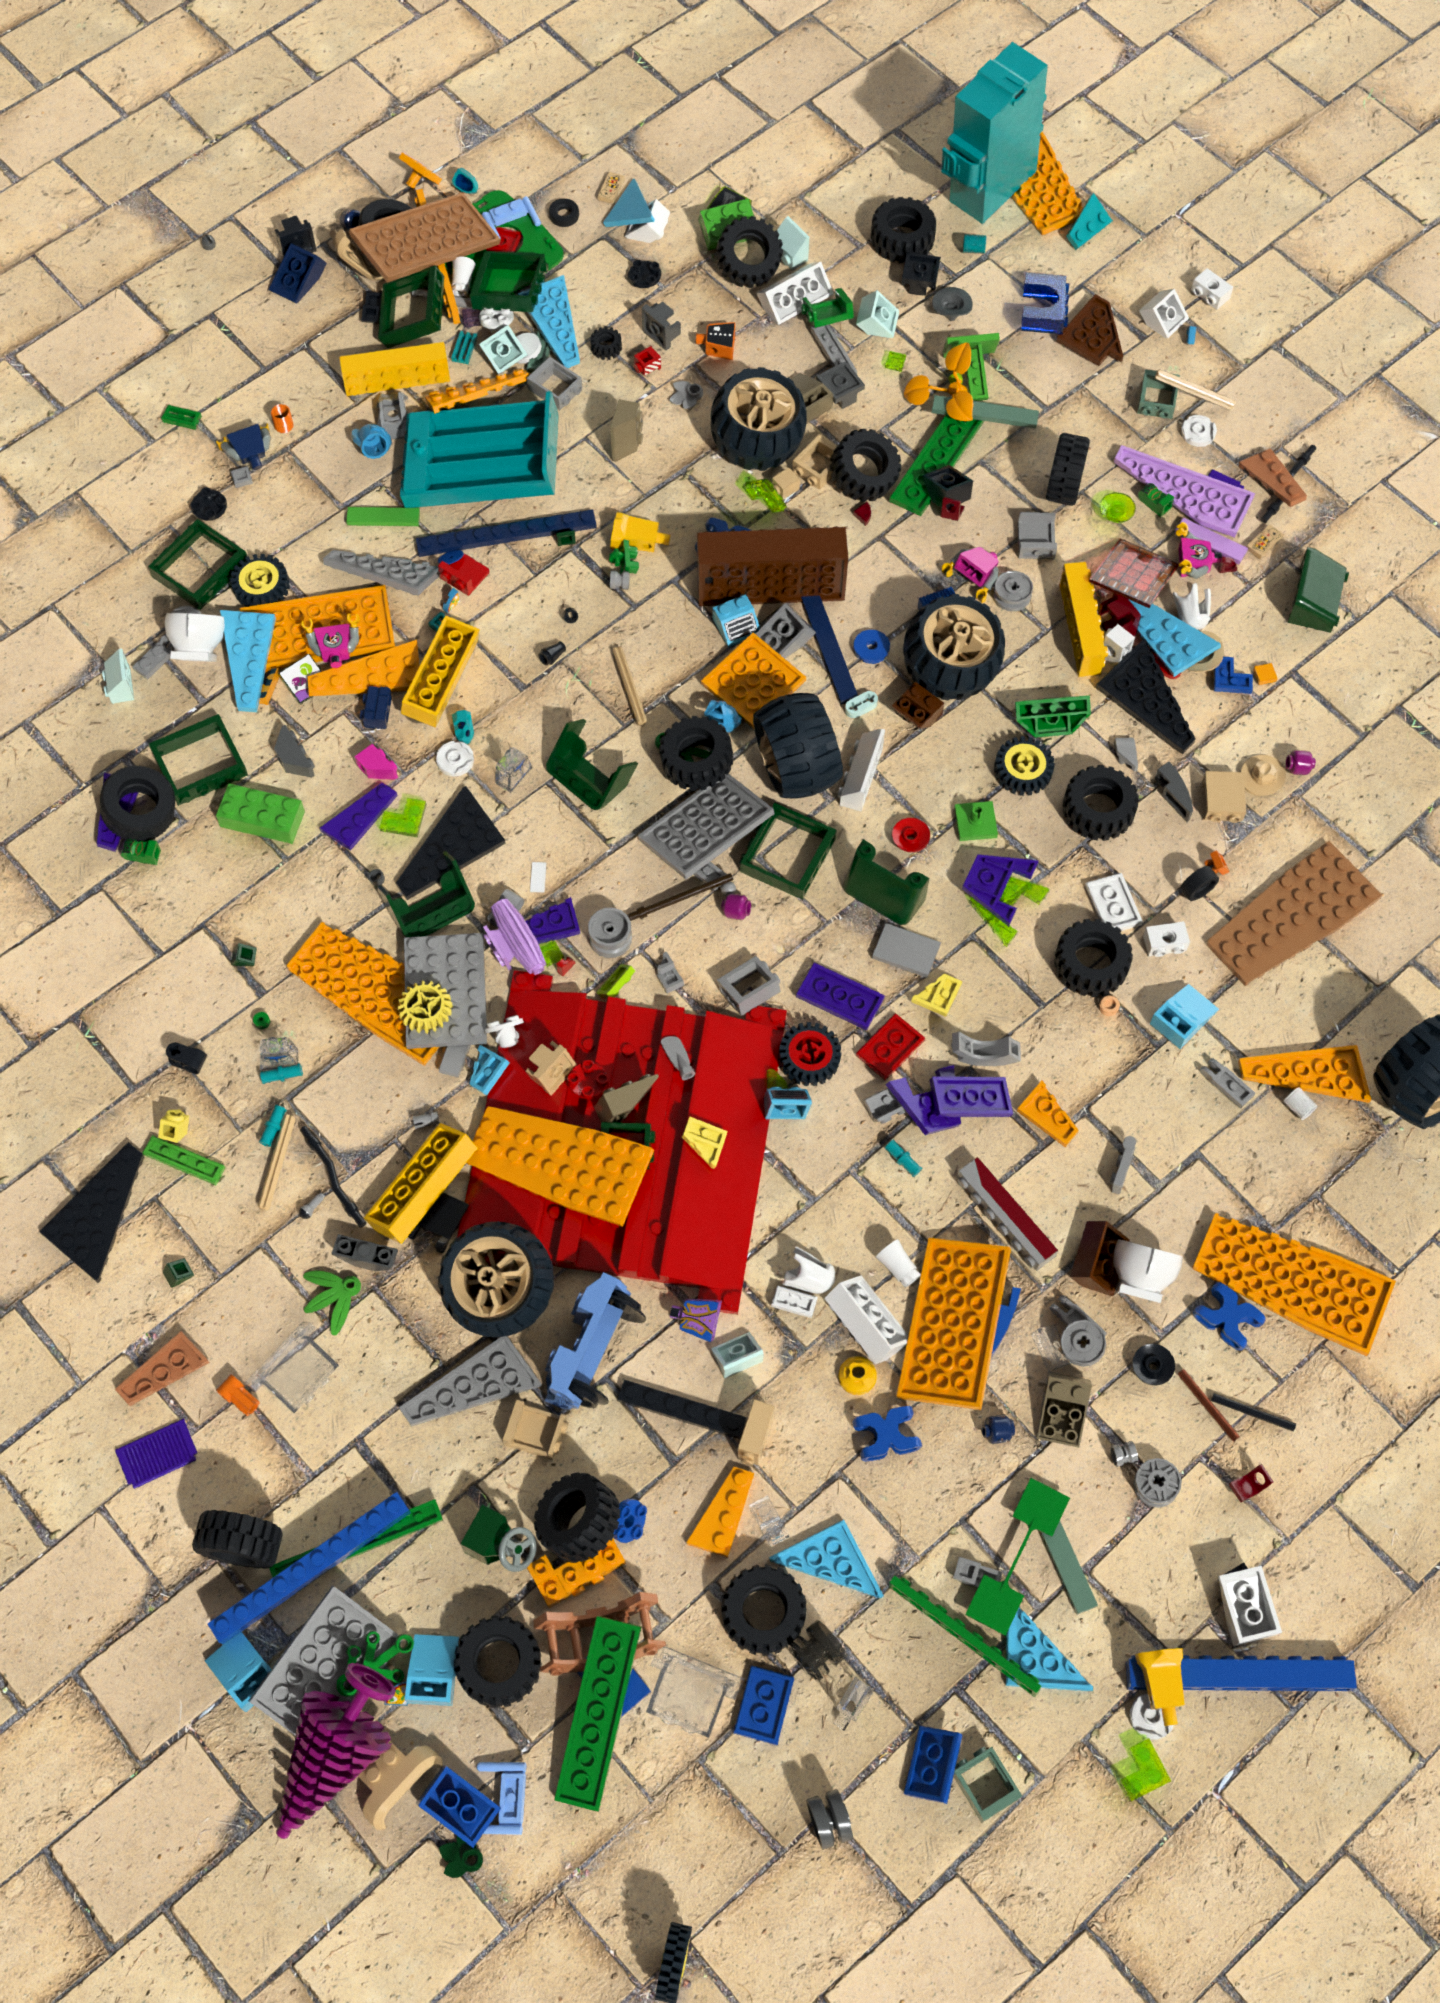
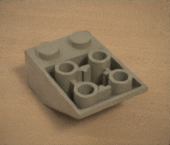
(815, 394)
(618, 1103)
(1064, 1409)

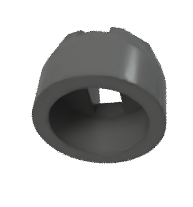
(205, 242)
(376, 877)

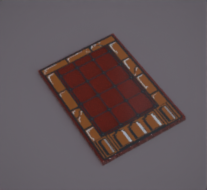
(1134, 573)

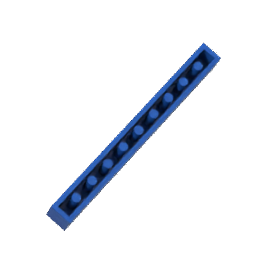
(308, 1568)
(1257, 1675)

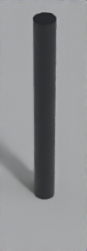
(1253, 1412)

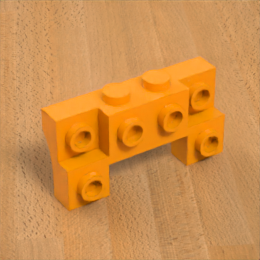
(574, 1577)

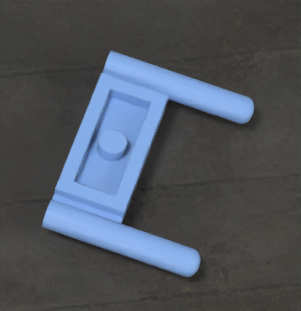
(510, 212)
(511, 1796)

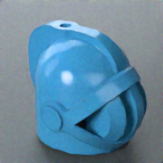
(372, 440)
(724, 714)

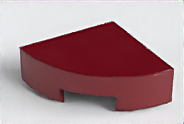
(863, 513)
(1227, 565)

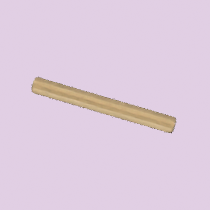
(1194, 389)
(629, 686)
(276, 1162)

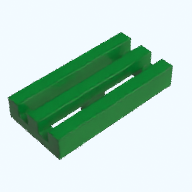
(180, 419)

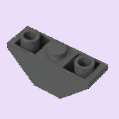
(292, 755)
(364, 1253)

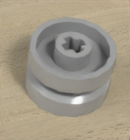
(610, 932)

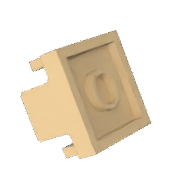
(553, 1066)

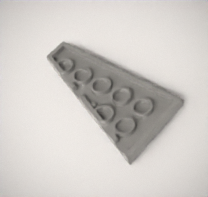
(483, 1378)

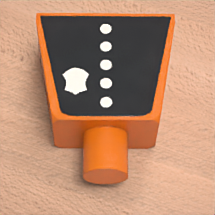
(718, 340)

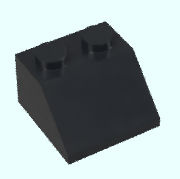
(948, 483)

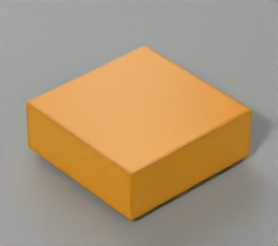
(1265, 674)

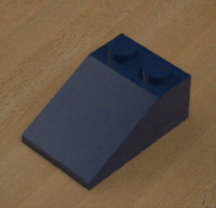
(297, 273)

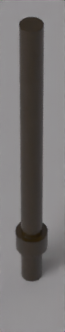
(642, 911)

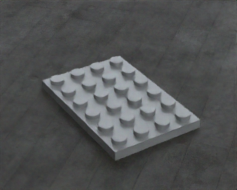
(705, 825)
(459, 968)
(319, 1657)

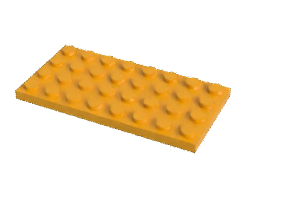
(289, 636)
(954, 1323)

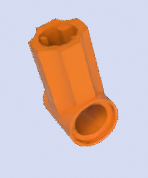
(233, 1391)

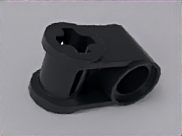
(186, 1057)

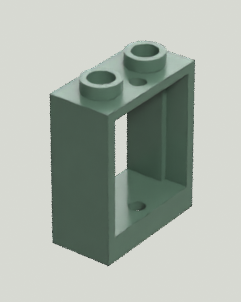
(1152, 408)
(1014, 1793)

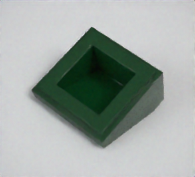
(565, 538)
(243, 955)
(177, 1272)

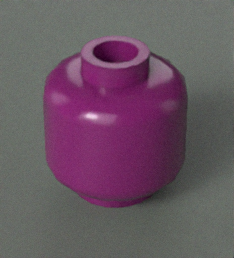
(1300, 762)
(736, 906)

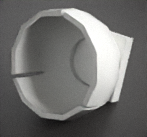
(194, 635)
(1144, 1270)

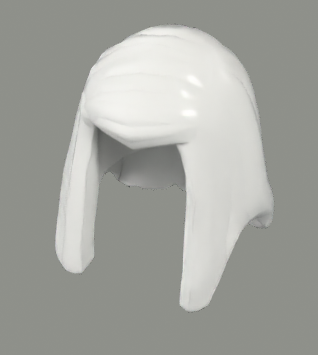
(1190, 611)
(810, 1275)

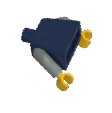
(247, 445)

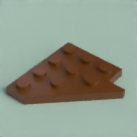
(1093, 332)

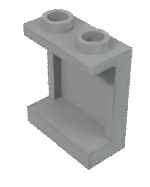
(1036, 535)

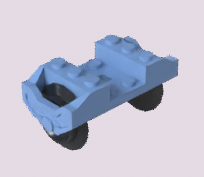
(599, 1314)

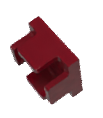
(1122, 613)

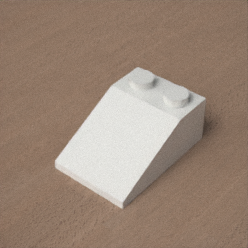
(1248, 1606)

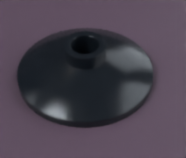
(1155, 1355)

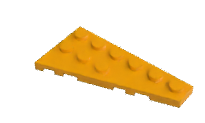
(473, 391)
(388, 668)
(1319, 1071)

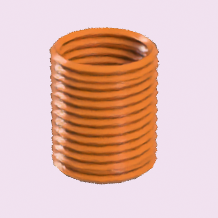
(282, 418)

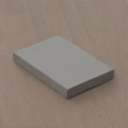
(906, 950)

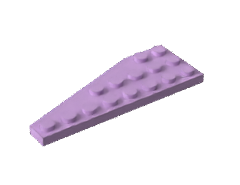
(1196, 495)

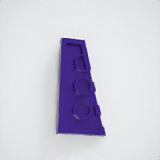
(358, 818)
(105, 837)
(555, 923)

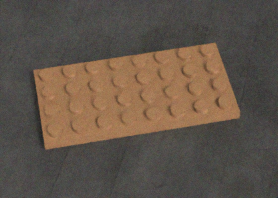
(424, 237)

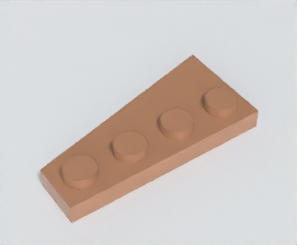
(1274, 475)
(165, 1367)

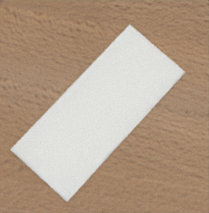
(538, 876)

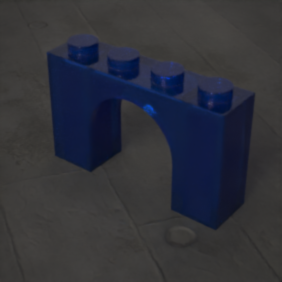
(1050, 288)

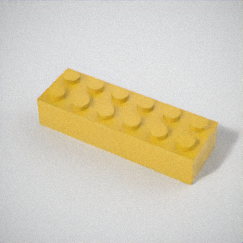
(395, 369)
(1083, 619)
(440, 671)
(420, 1183)

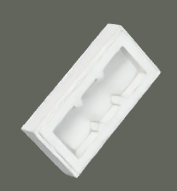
(794, 1301)

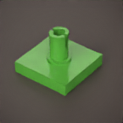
(976, 821)

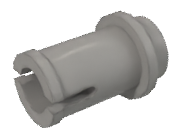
(426, 1120)

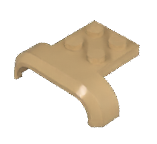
(352, 255)
(392, 1777)

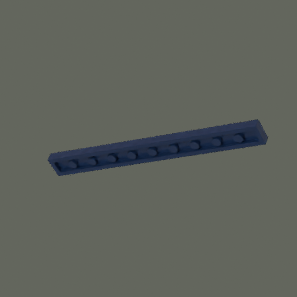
(505, 533)

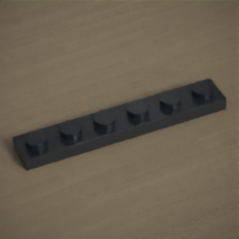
(682, 1409)

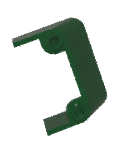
(579, 775)
(436, 910)

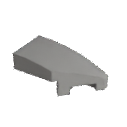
(1127, 751)
(668, 974)

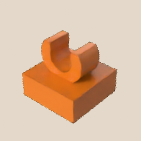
(1218, 862)

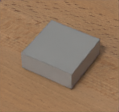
(241, 477)

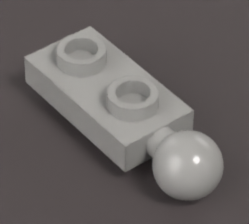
(711, 872)

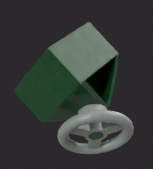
(492, 1541)

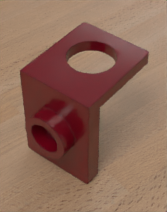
(954, 512)
(1248, 1486)

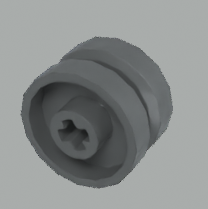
(832, 1818)

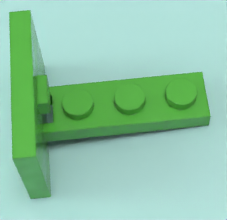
(976, 374)

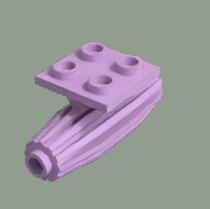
(513, 939)

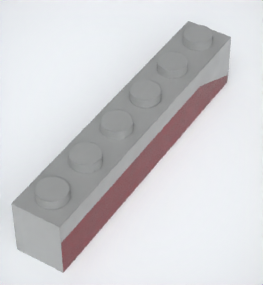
(1007, 1214)

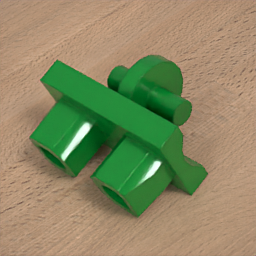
(622, 556)

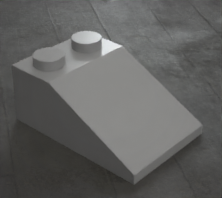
(786, 631)

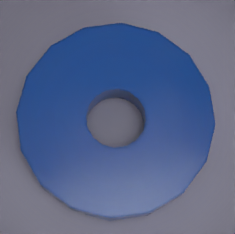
(873, 637)

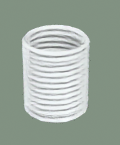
(1300, 1103)

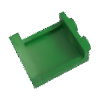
(829, 311)

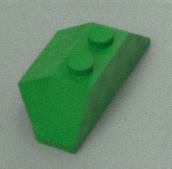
(1053, 715)

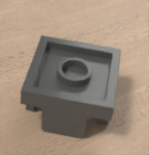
(656, 326)
(842, 383)

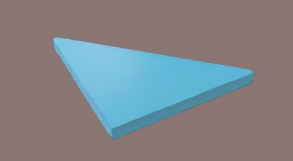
(630, 208)
(831, 1557)
(1040, 1657)

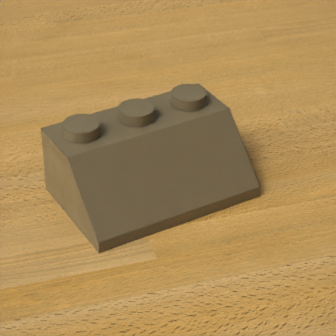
(626, 429)

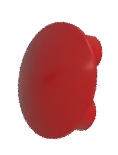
(587, 1080)

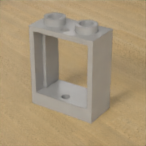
(544, 372)
(755, 997)

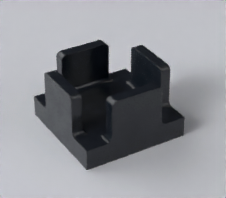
(297, 234)
(920, 272)

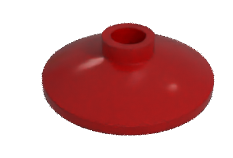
(911, 828)

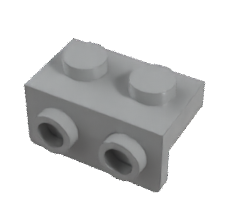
(883, 1106)

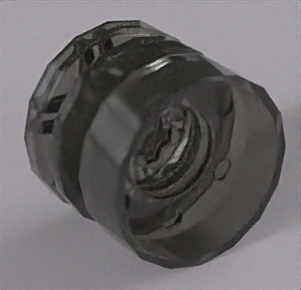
(819, 1649)

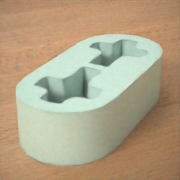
(860, 703)

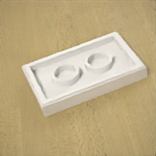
(1114, 902)

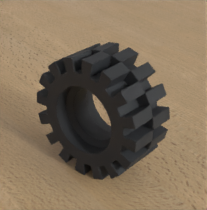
(606, 350)

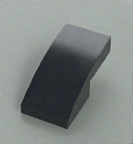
(371, 309)

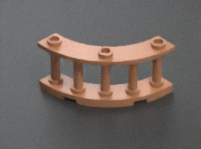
(555, 1621)

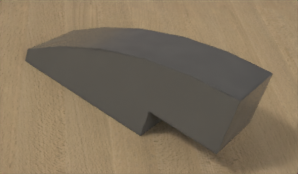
(1175, 790)

